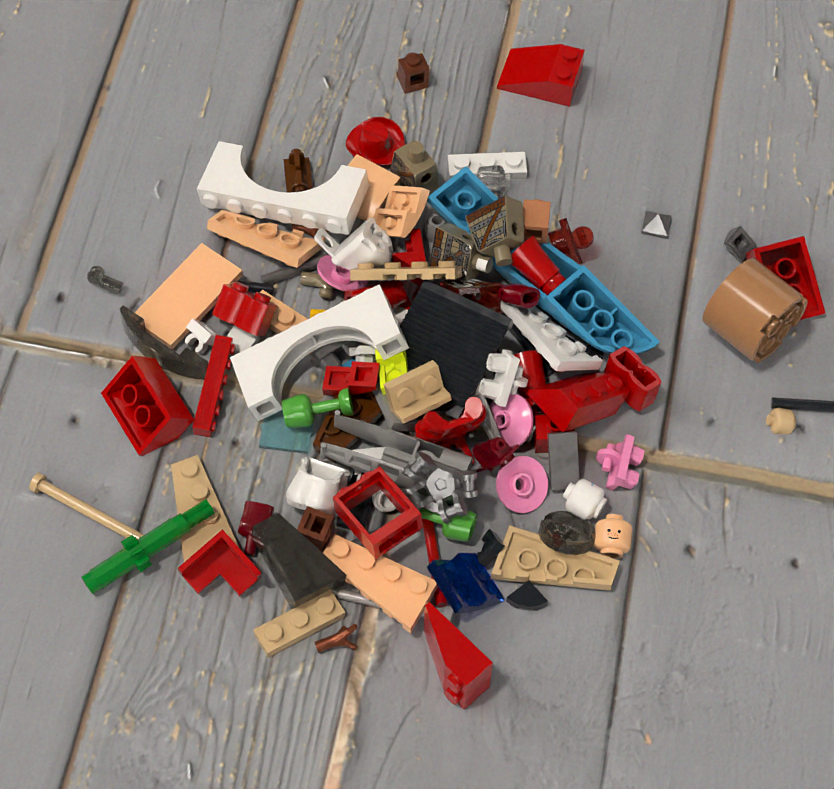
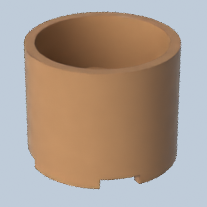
(754, 310)

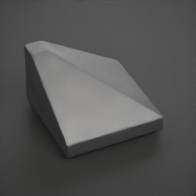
(739, 243)

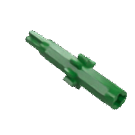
(137, 552)

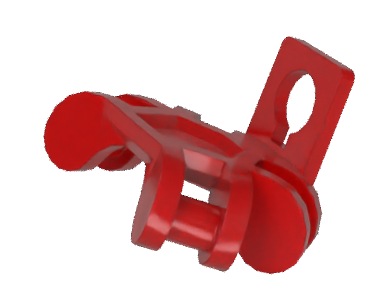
(448, 433)

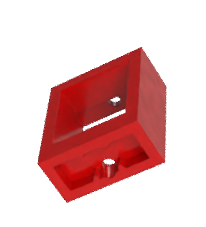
(391, 533)

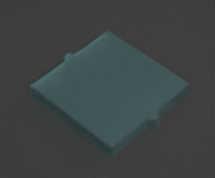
(279, 437)

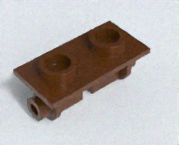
(297, 172)

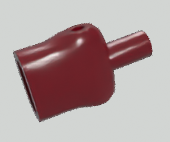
(519, 295)
(253, 514)

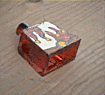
(469, 289)

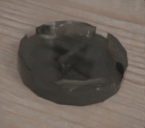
(566, 533)

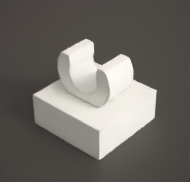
(200, 332)

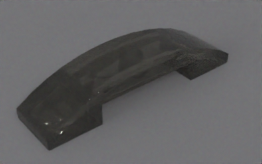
(186, 364)

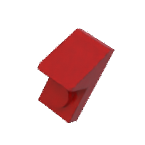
(413, 252)

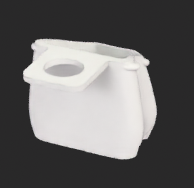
(364, 245)
(317, 485)

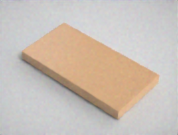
(187, 295)

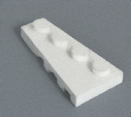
(551, 340)

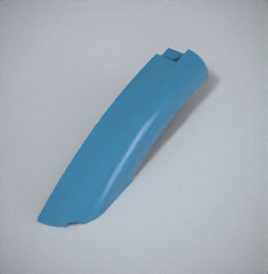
(578, 303)

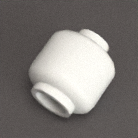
(584, 499)

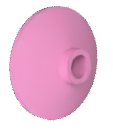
(338, 276)
(517, 419)
(532, 484)

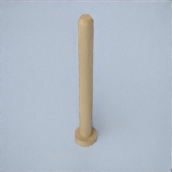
(39, 484)

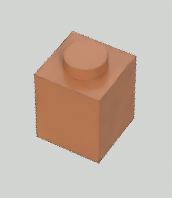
(536, 219)

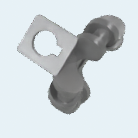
(441, 484)

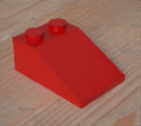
(543, 72)
(793, 265)
(459, 663)

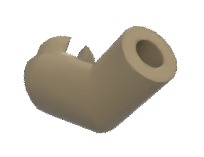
(315, 280)

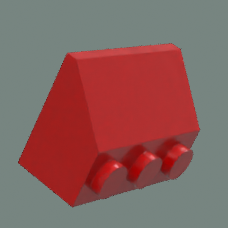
(580, 399)
(146, 405)

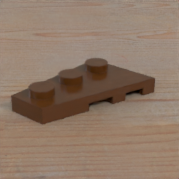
(365, 409)

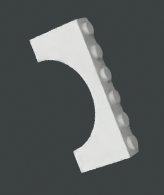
(328, 206)
(267, 364)

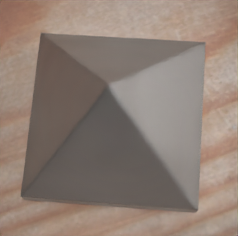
(656, 224)

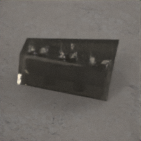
(294, 561)

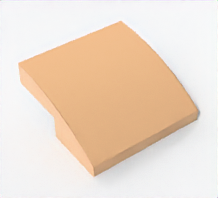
(379, 186)
(401, 210)

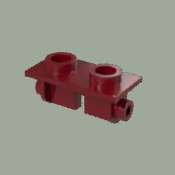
(493, 453)

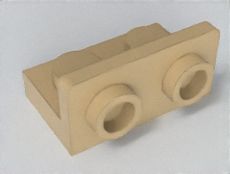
(416, 392)

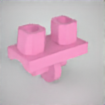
(616, 461)

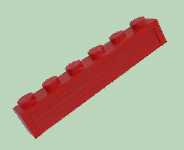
(213, 385)

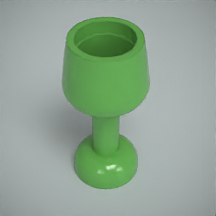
(300, 410)
(459, 529)

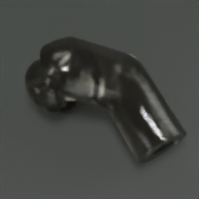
(97, 278)

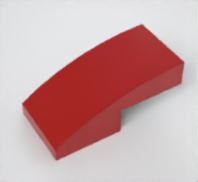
(359, 378)

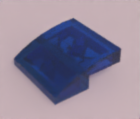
(465, 583)

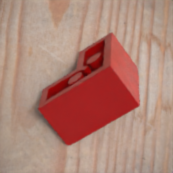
(220, 558)

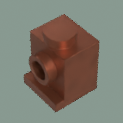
(413, 65)
(316, 527)

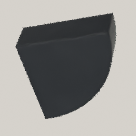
(490, 549)
(527, 597)

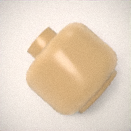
(781, 421)

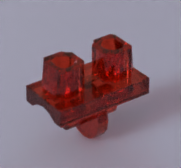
(569, 242)

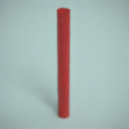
(433, 554)

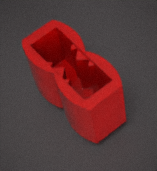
(245, 309)
(638, 378)

